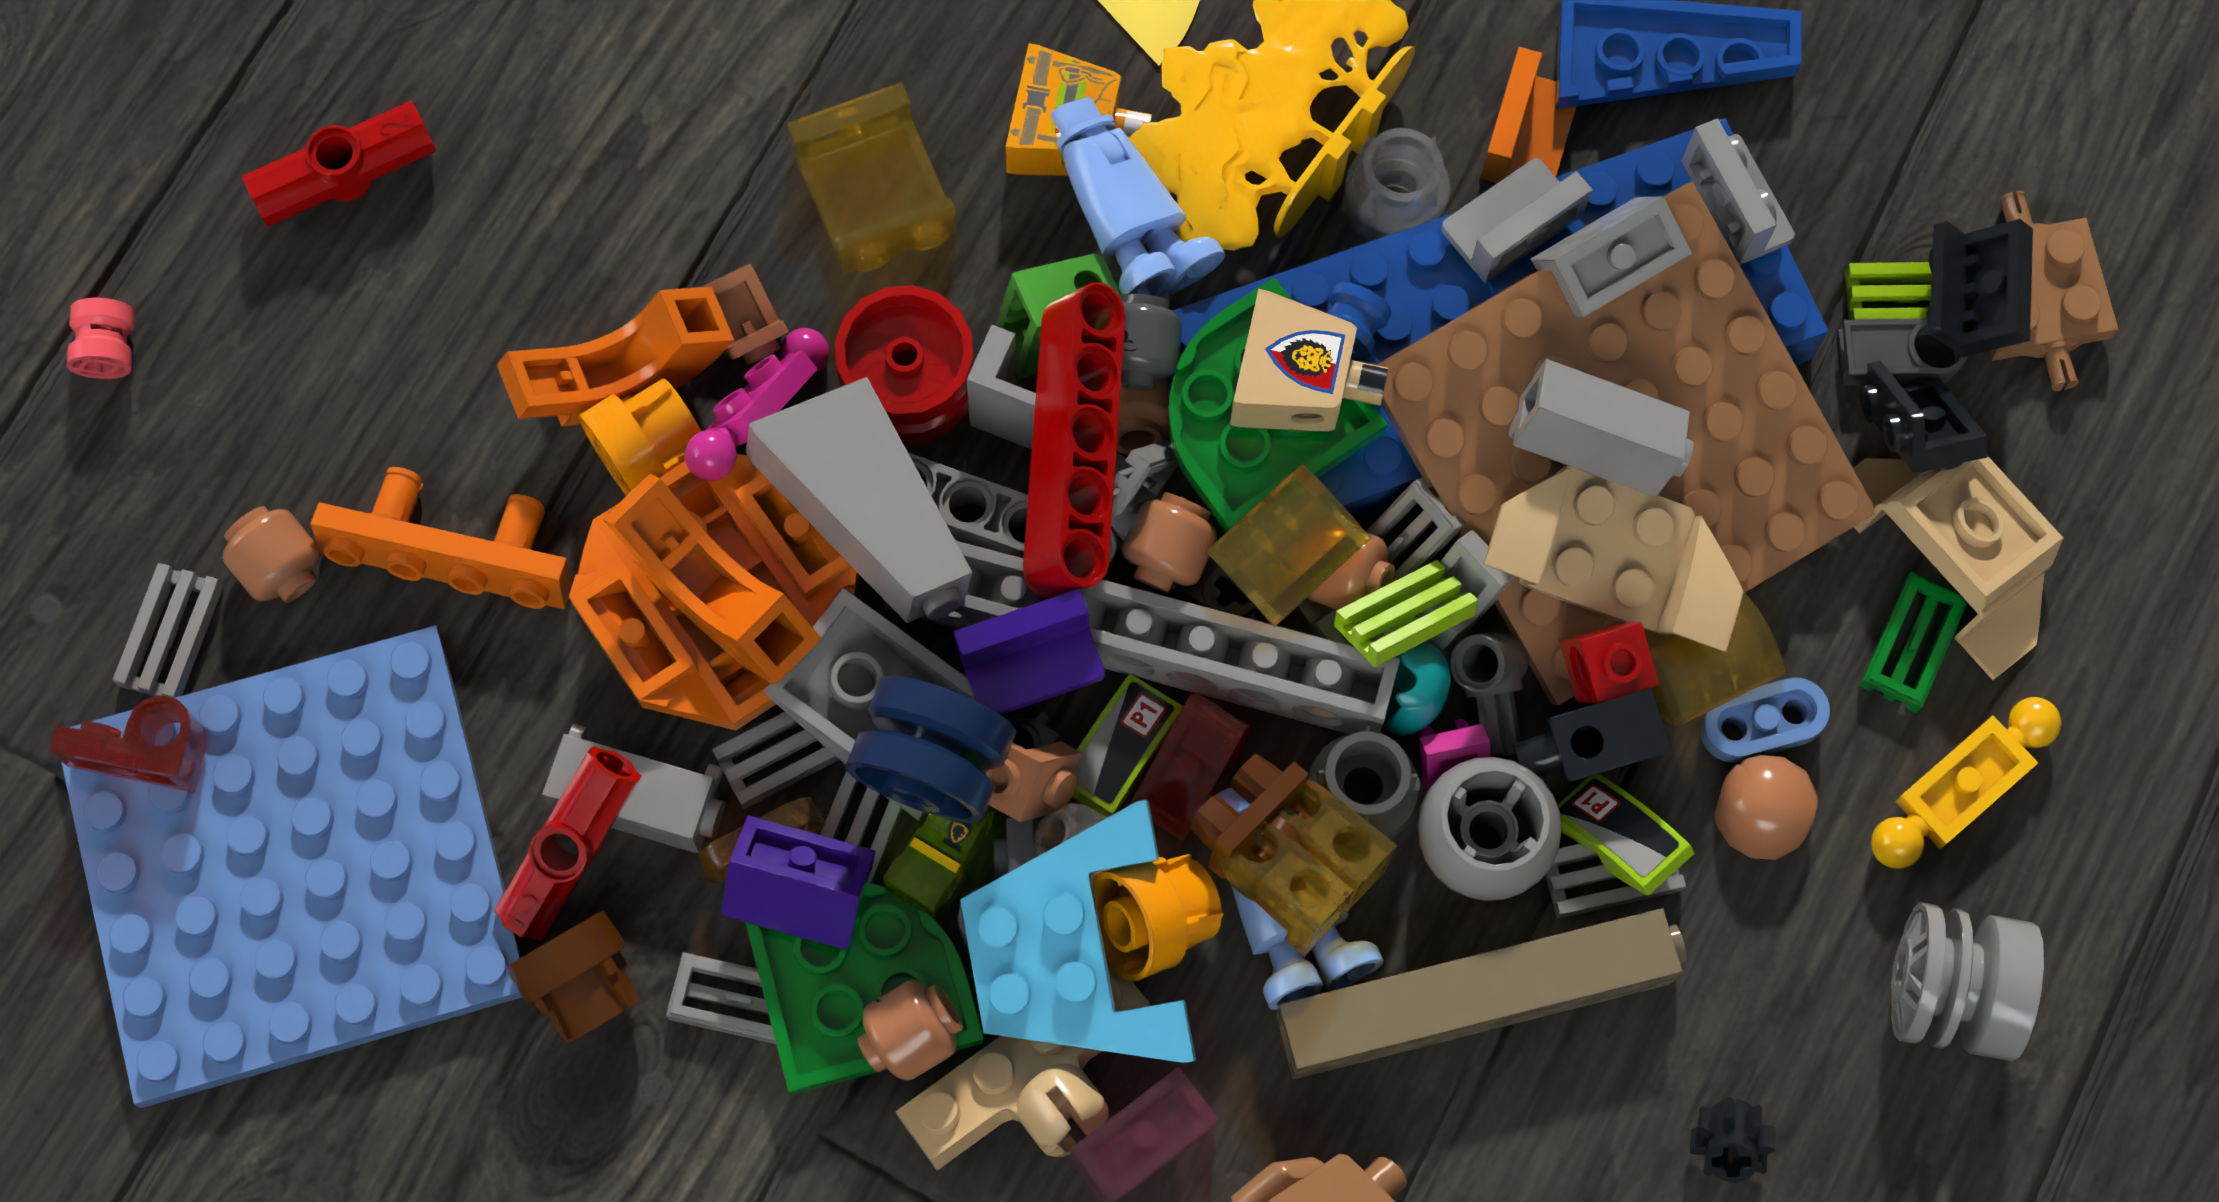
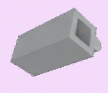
(1602, 428)
(666, 804)

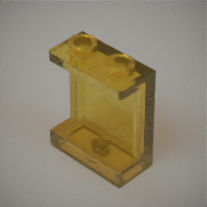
(871, 179)

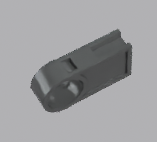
(1893, 345)

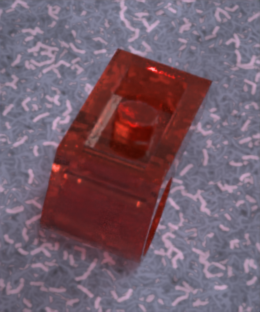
(135, 756)
(1191, 763)

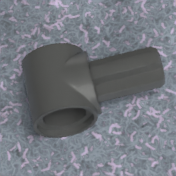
(1493, 694)

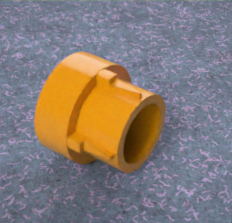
(640, 433)
(1155, 914)

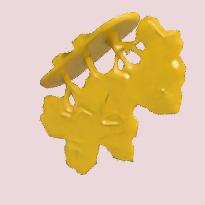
(1256, 103)

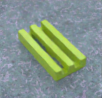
(1887, 274)
(1397, 607)

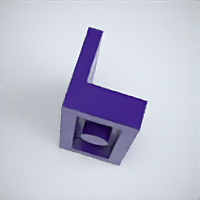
(1030, 653)
(796, 882)

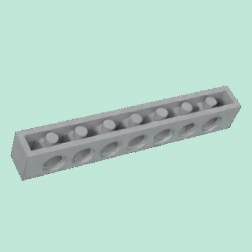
(1200, 648)

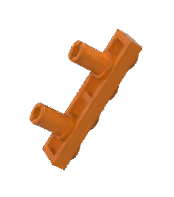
(462, 561)

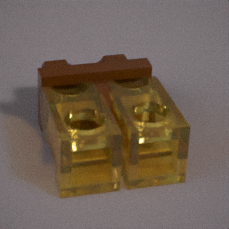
(1292, 849)

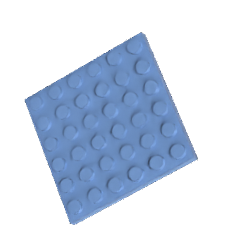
(311, 883)

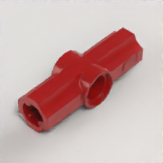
(304, 177)
(586, 816)

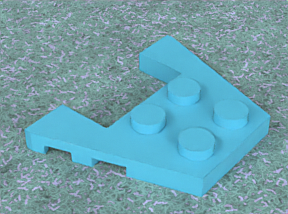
(1043, 950)

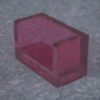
(1143, 1137)

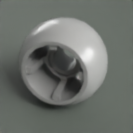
(1480, 871)

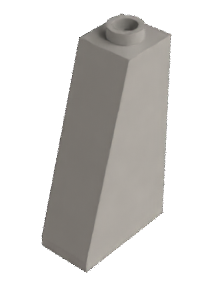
(865, 496)

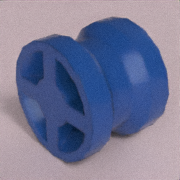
(1364, 310)

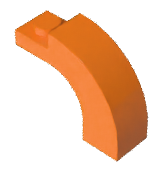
(668, 339)
(707, 585)

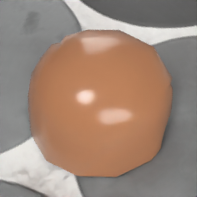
(1766, 806)

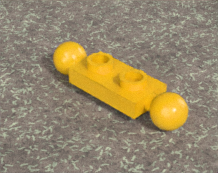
(1965, 782)

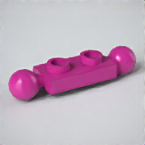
(771, 385)

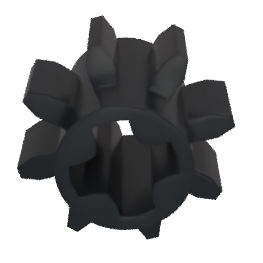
(1733, 1140)

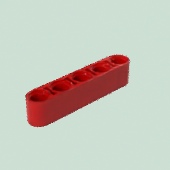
(1074, 441)

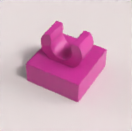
(1447, 749)

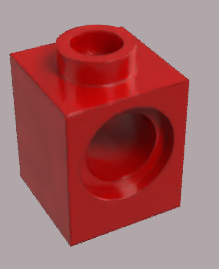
(1608, 662)

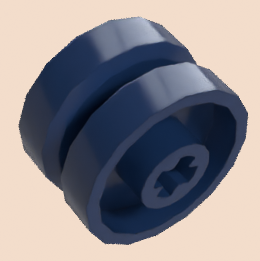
(931, 749)

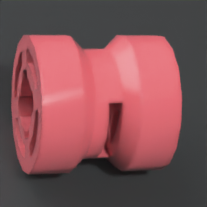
(100, 338)

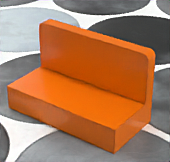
(1527, 122)

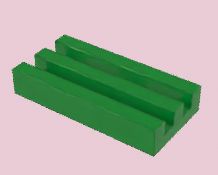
(1893, 687)

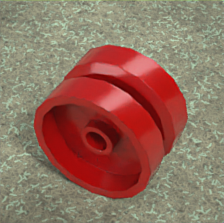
(914, 356)

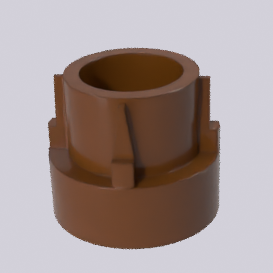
(577, 977)

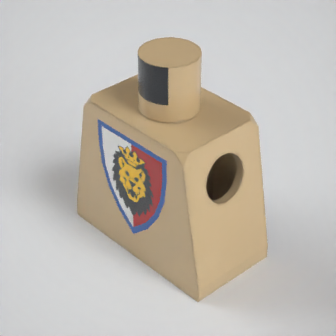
(1300, 368)

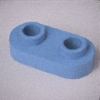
(1762, 721)

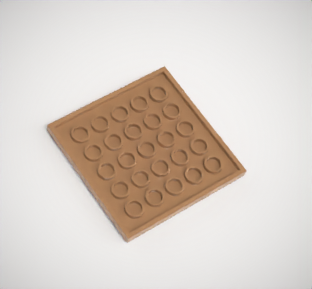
(1689, 336)

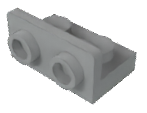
(1735, 193)

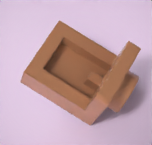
(748, 315)
(1034, 780)

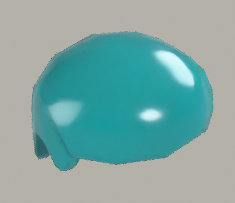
(1418, 690)

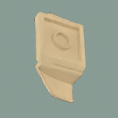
(1980, 540)
(1618, 556)

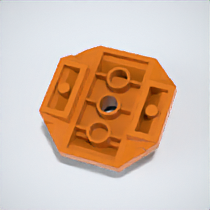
(655, 645)

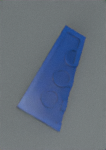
(1669, 47)

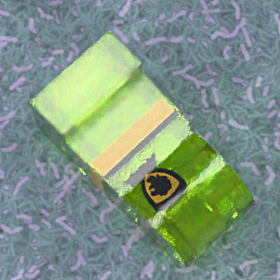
(936, 861)

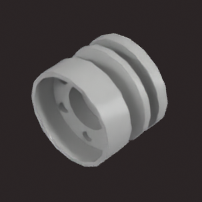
(1966, 982)

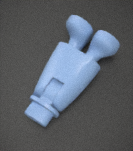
(1129, 205)
(1293, 976)

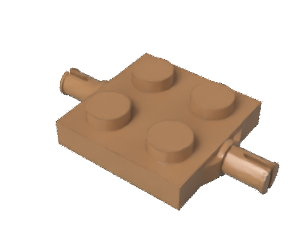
(2066, 294)

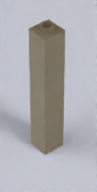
(1480, 993)

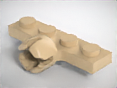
(1018, 1082)

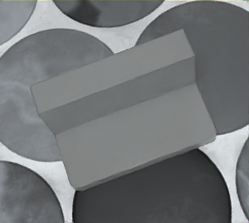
(1515, 217)
(1615, 253)
(993, 397)

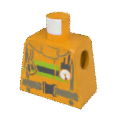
(1045, 84)

